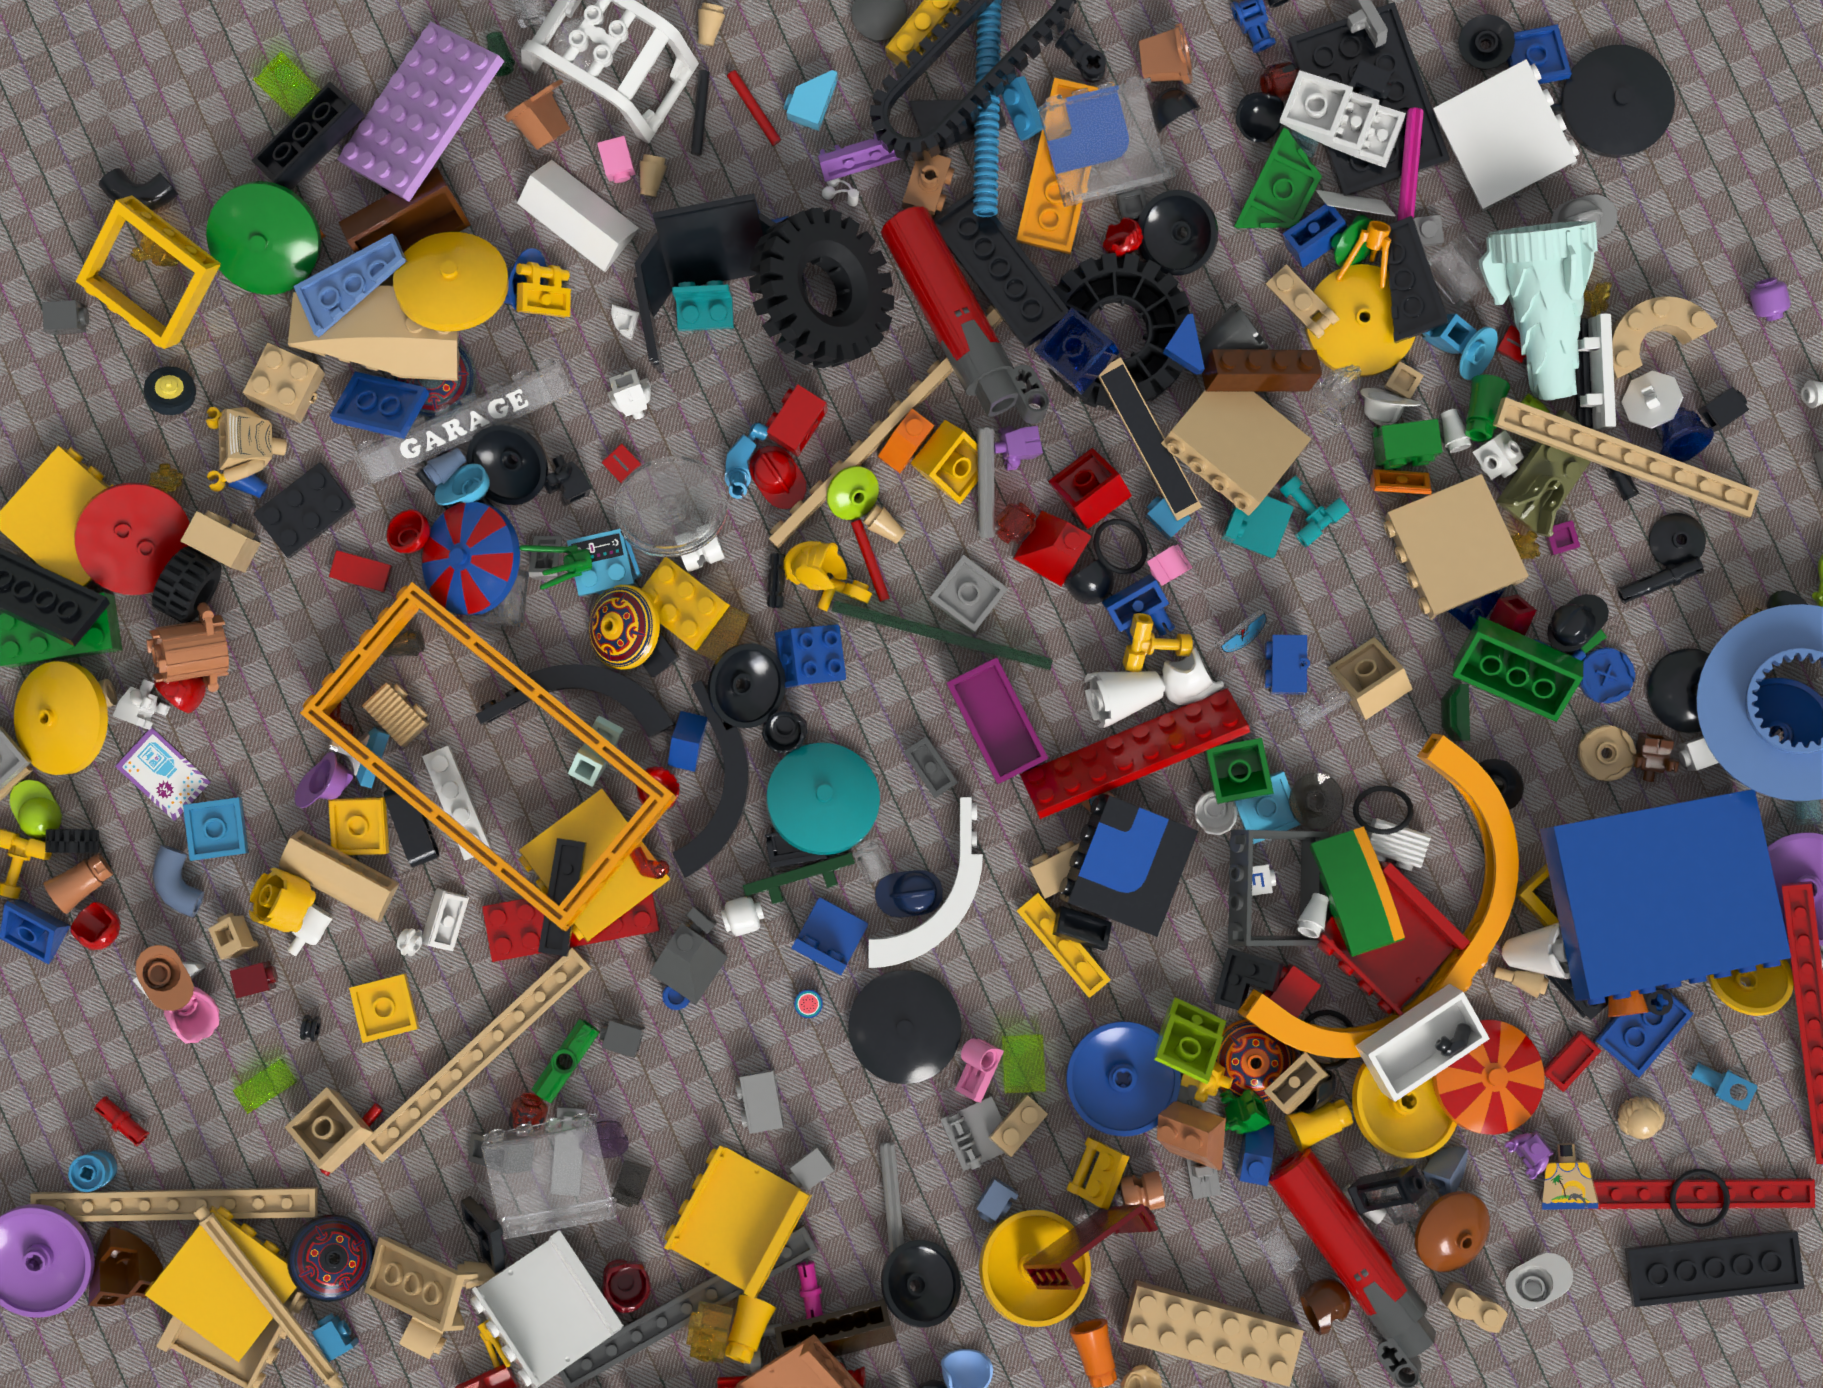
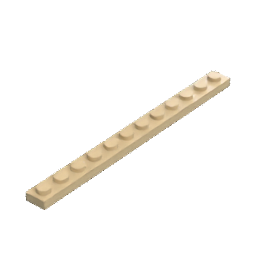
(862, 450)

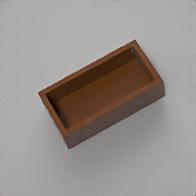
(429, 212)

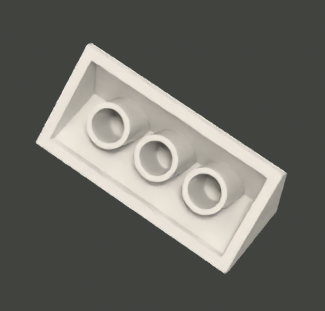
(576, 215)

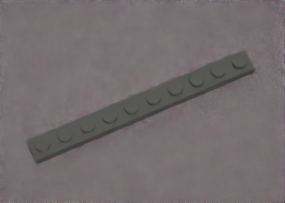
(674, 1315)

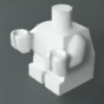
(630, 393)
(138, 706)

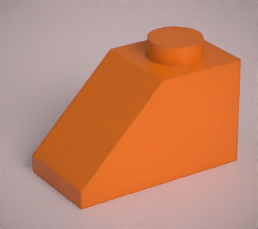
(906, 441)

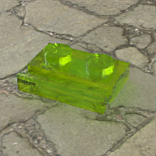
(286, 84)
(1023, 1063)

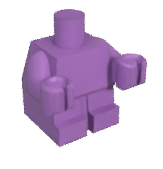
(1018, 445)
(1534, 1151)

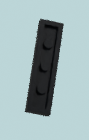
(564, 877)

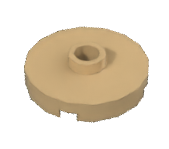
(1620, 749)

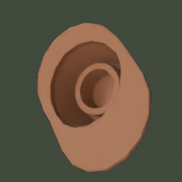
(164, 978)

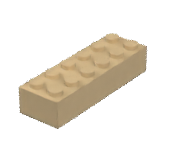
(1212, 1333)

